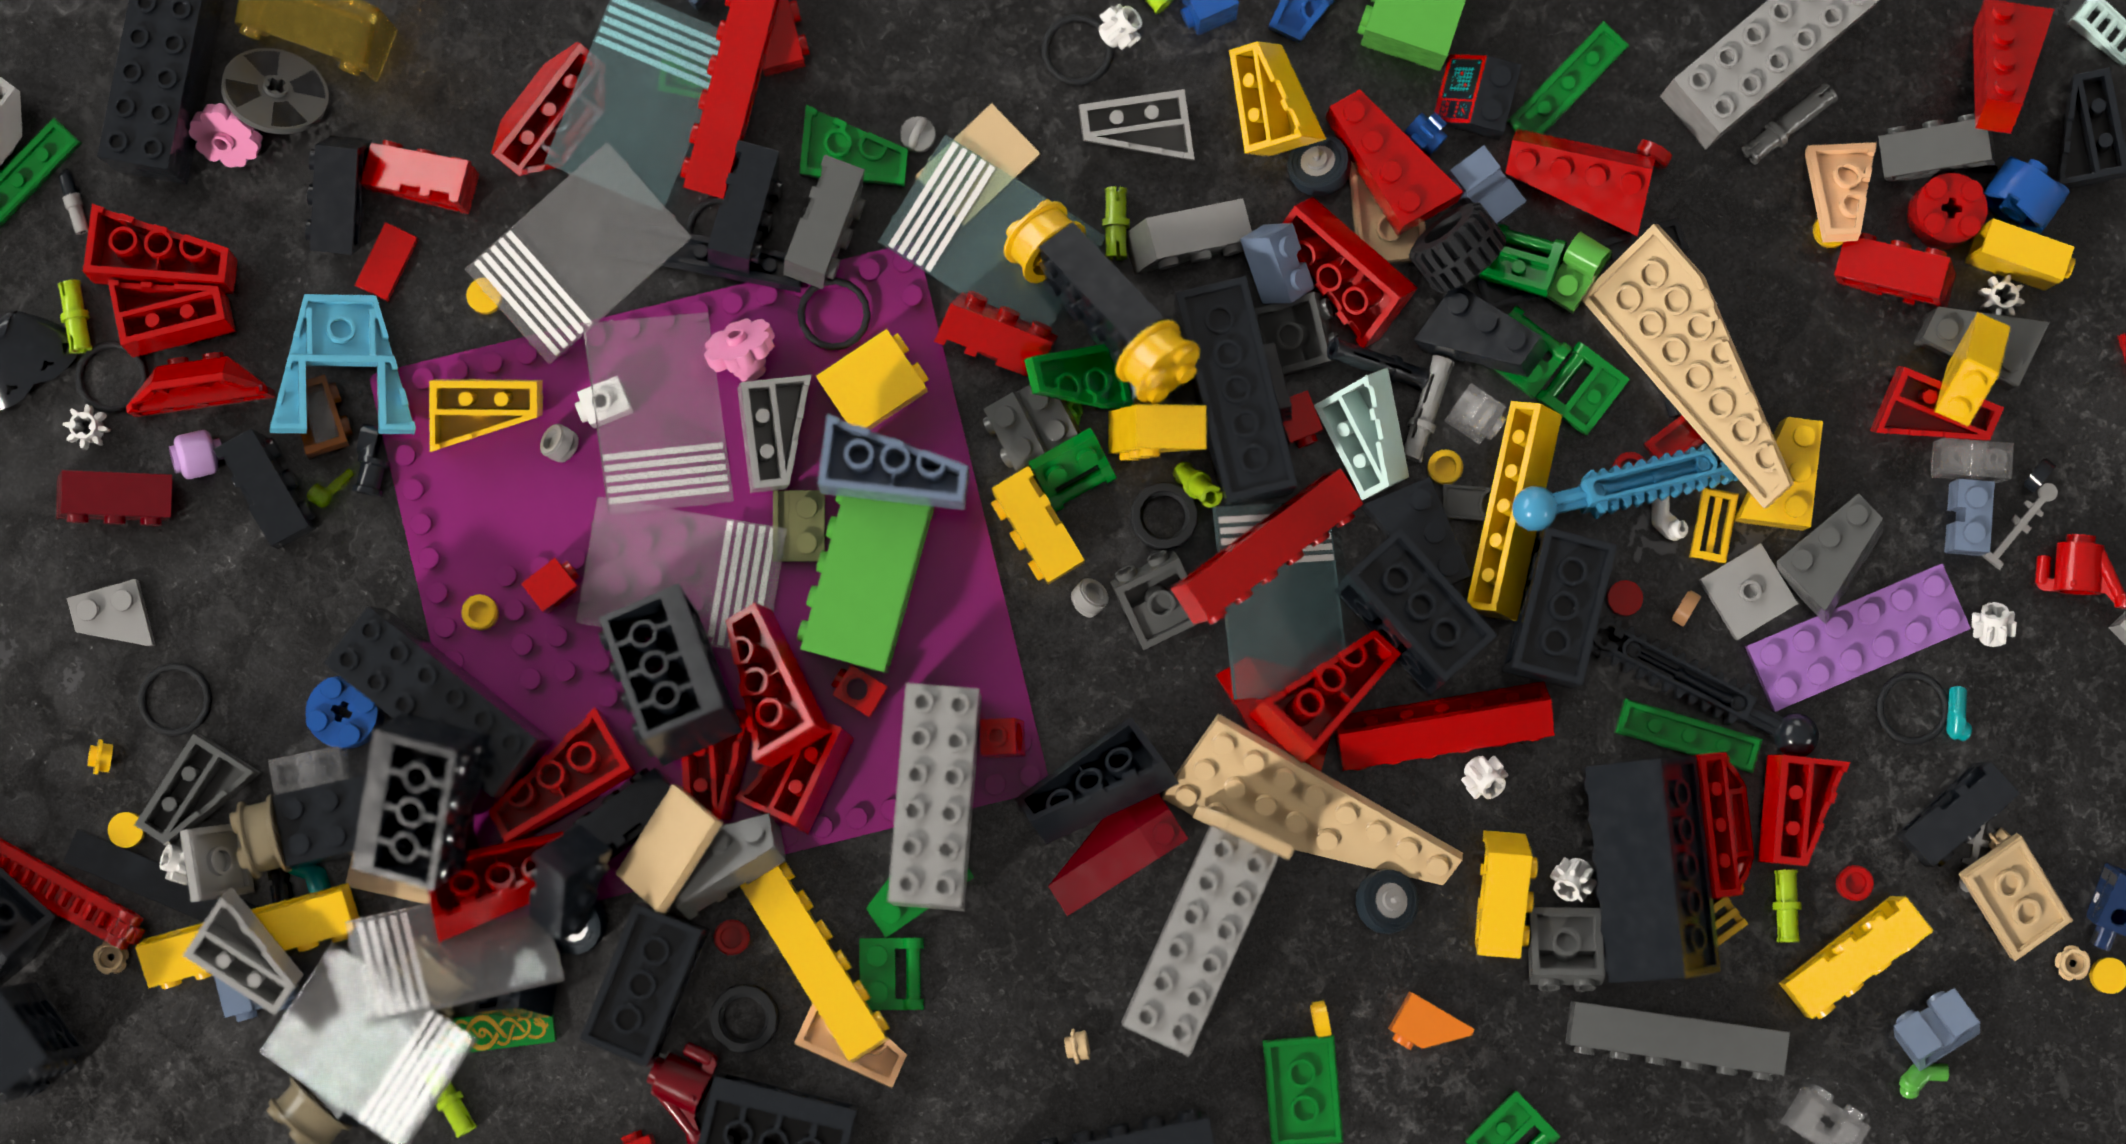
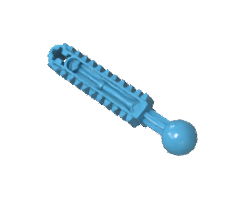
(1607, 491)

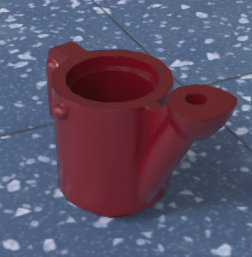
(684, 1086)

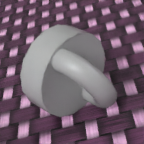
(918, 134)
(559, 443)
(1089, 597)

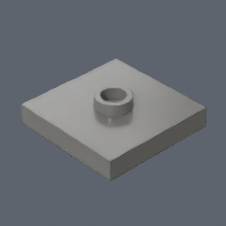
(1748, 591)
(213, 862)

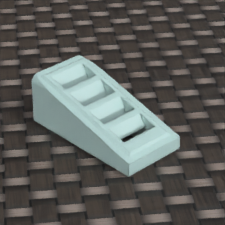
(2090, 32)

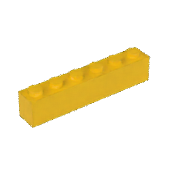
(1504, 545)
(291, 922)
(815, 962)

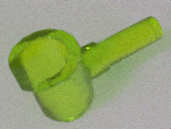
(322, 496)

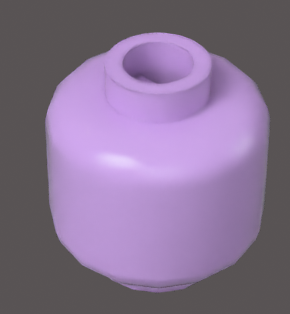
(194, 454)

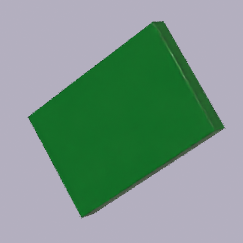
(1302, 1090)

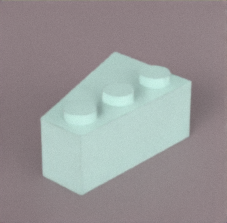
(1366, 433)

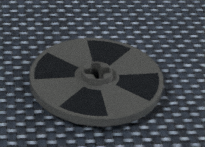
(248, 96)

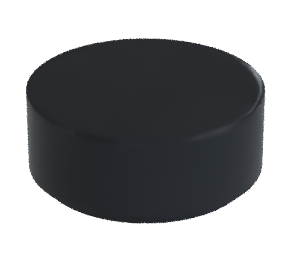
(2039, 475)

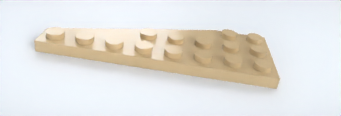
(1674, 331)
(1302, 806)

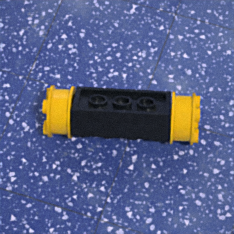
(1140, 341)

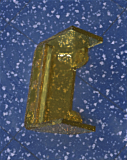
(345, 29)

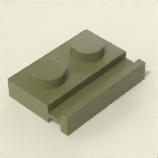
(804, 518)

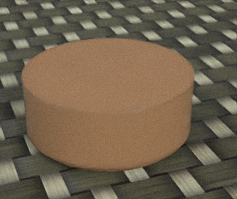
(1686, 608)

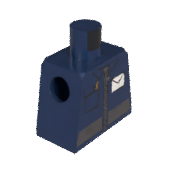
(2108, 896)

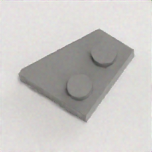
(113, 613)

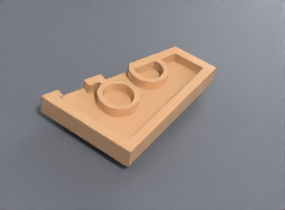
(1840, 187)
(878, 1065)

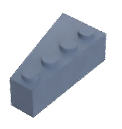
(887, 469)

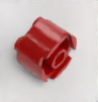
(1962, 197)

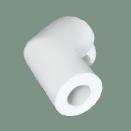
(1666, 522)

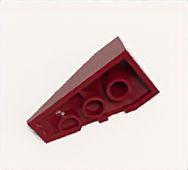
(1116, 851)

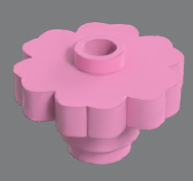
(224, 136)
(741, 348)

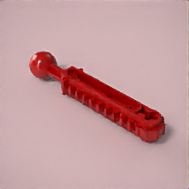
(72, 898)

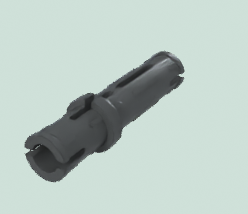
(1778, 132)

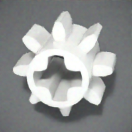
(1120, 26)
(2010, 292)
(96, 426)
(1994, 624)
(1484, 777)
(173, 862)
(1573, 879)

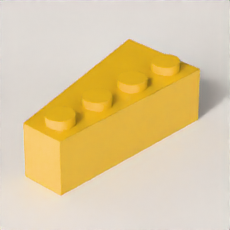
(1855, 956)

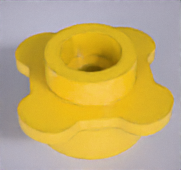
(100, 757)

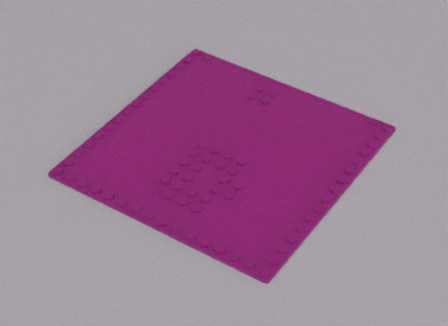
(501, 510)

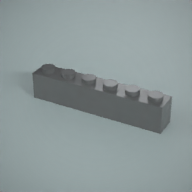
(1677, 1038)

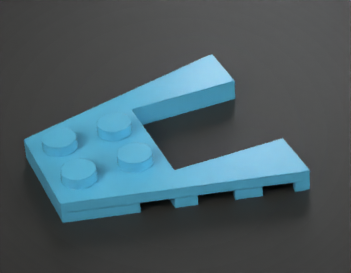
(341, 333)

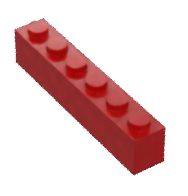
(730, 94)
(1266, 547)
(1445, 726)

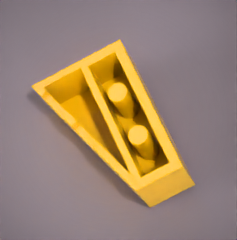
(1271, 101)
(479, 406)
(1154, 429)
(1800, 448)
(1036, 526)
(1505, 895)

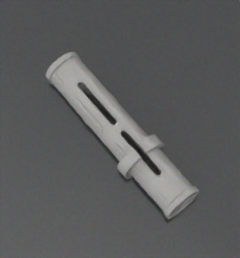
(1425, 414)

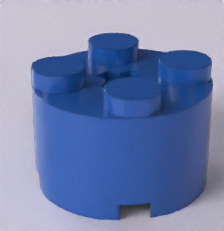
(2025, 194)
(327, 722)

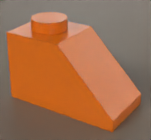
(1425, 1024)

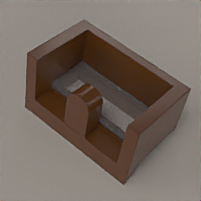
(325, 427)

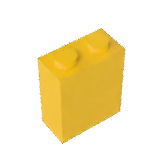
(2022, 254)
(1972, 369)
(874, 381)

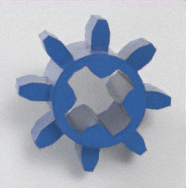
(1427, 132)

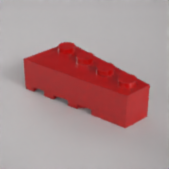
(786, 47)
(1391, 164)
(139, 251)
(1349, 272)
(775, 692)
(1319, 701)

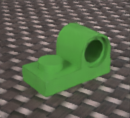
(1578, 272)

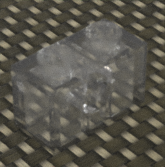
(1476, 414)
(1972, 460)
(309, 769)
(1809, 1108)

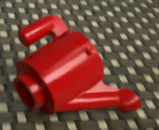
(2080, 570)

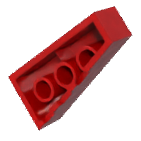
(2005, 56)
(1585, 175)
(569, 776)
(489, 886)

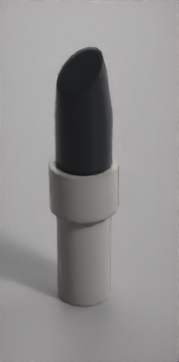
(73, 202)

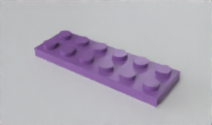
(1857, 637)

